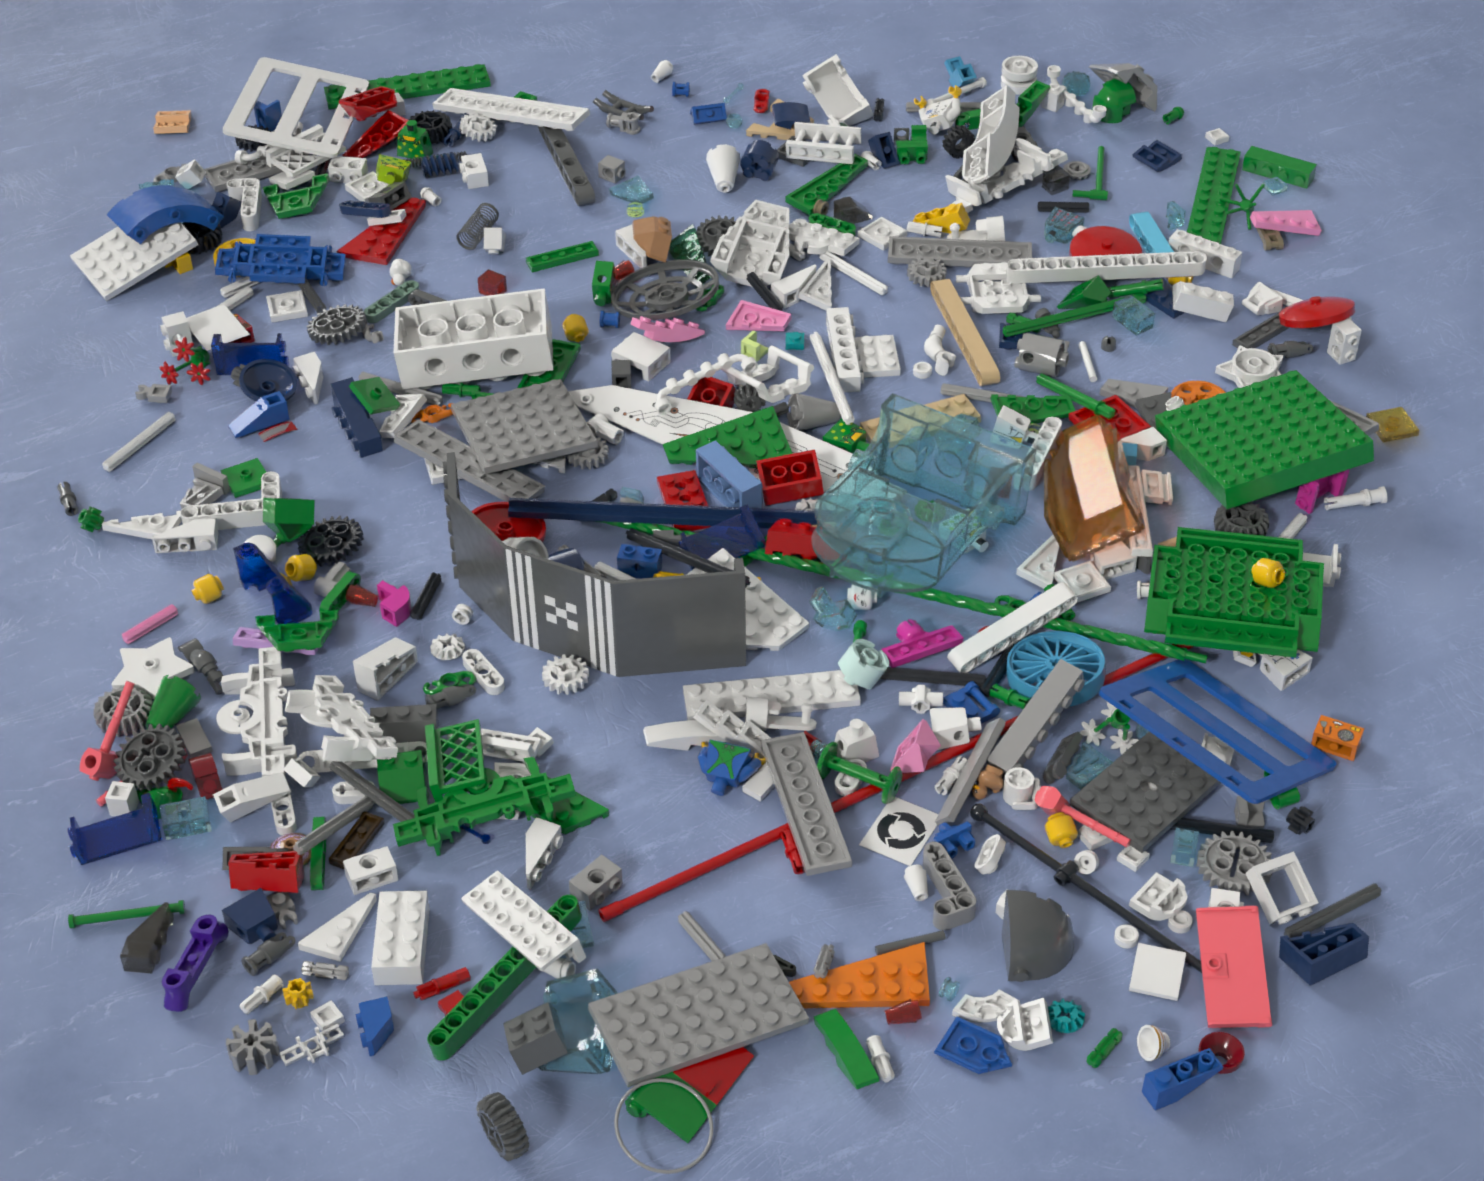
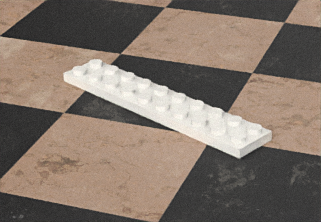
(512, 109)

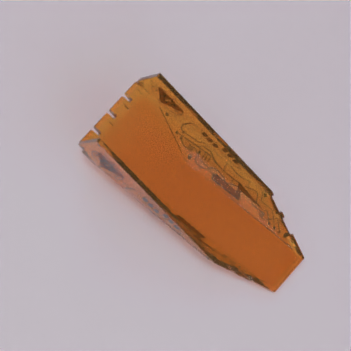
(1090, 490)

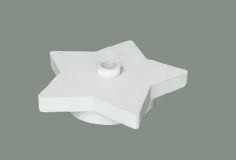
(1250, 366)
(149, 666)

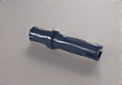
(454, 133)

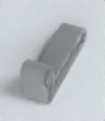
(958, 899)

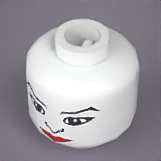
(861, 598)

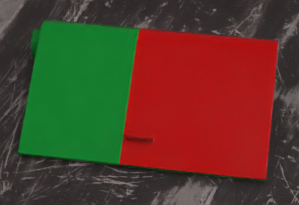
(678, 1107)

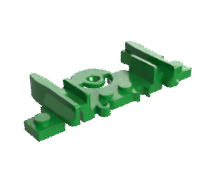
(483, 804)

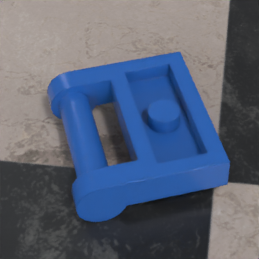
(961, 699)

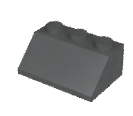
(406, 722)

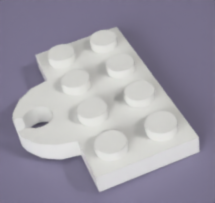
(820, 239)

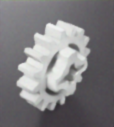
(478, 127)
(565, 674)

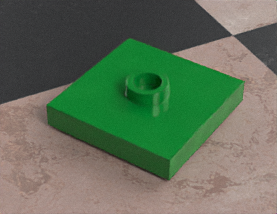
(374, 395)
(244, 477)

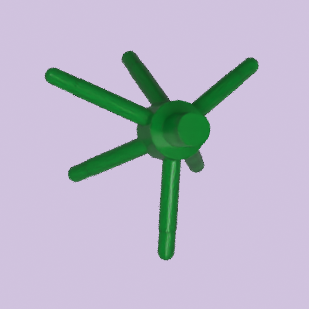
(1245, 205)

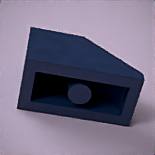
(884, 149)

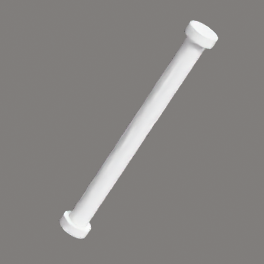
(981, 82)

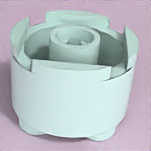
(863, 664)

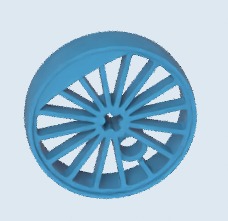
(1035, 665)

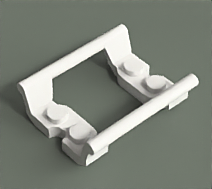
(766, 371)

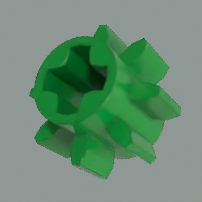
(91, 519)

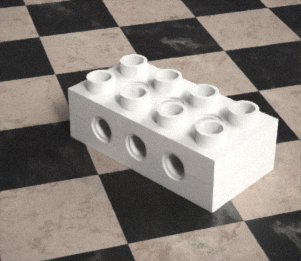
(473, 339)

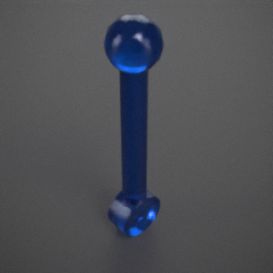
(484, 838)

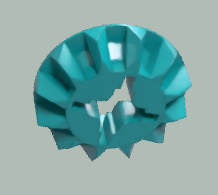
(1065, 1024)

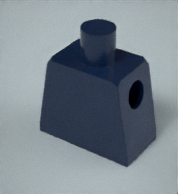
(251, 918)

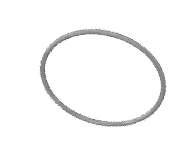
(640, 1163)

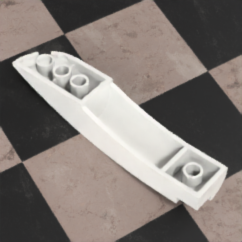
(994, 138)

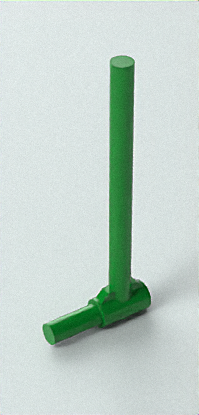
(1098, 193)

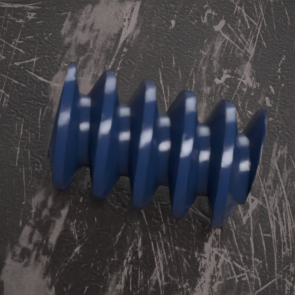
(439, 164)

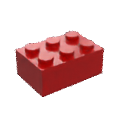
(790, 477)

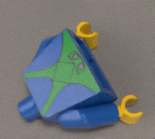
(727, 764)

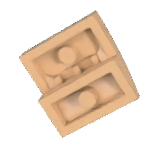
(172, 122)

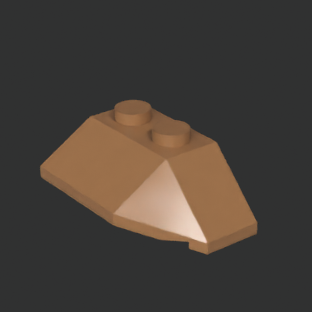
(653, 236)

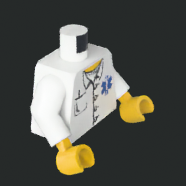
(940, 114)

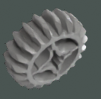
(134, 714)

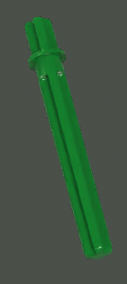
(1098, 407)

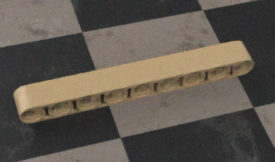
(965, 332)

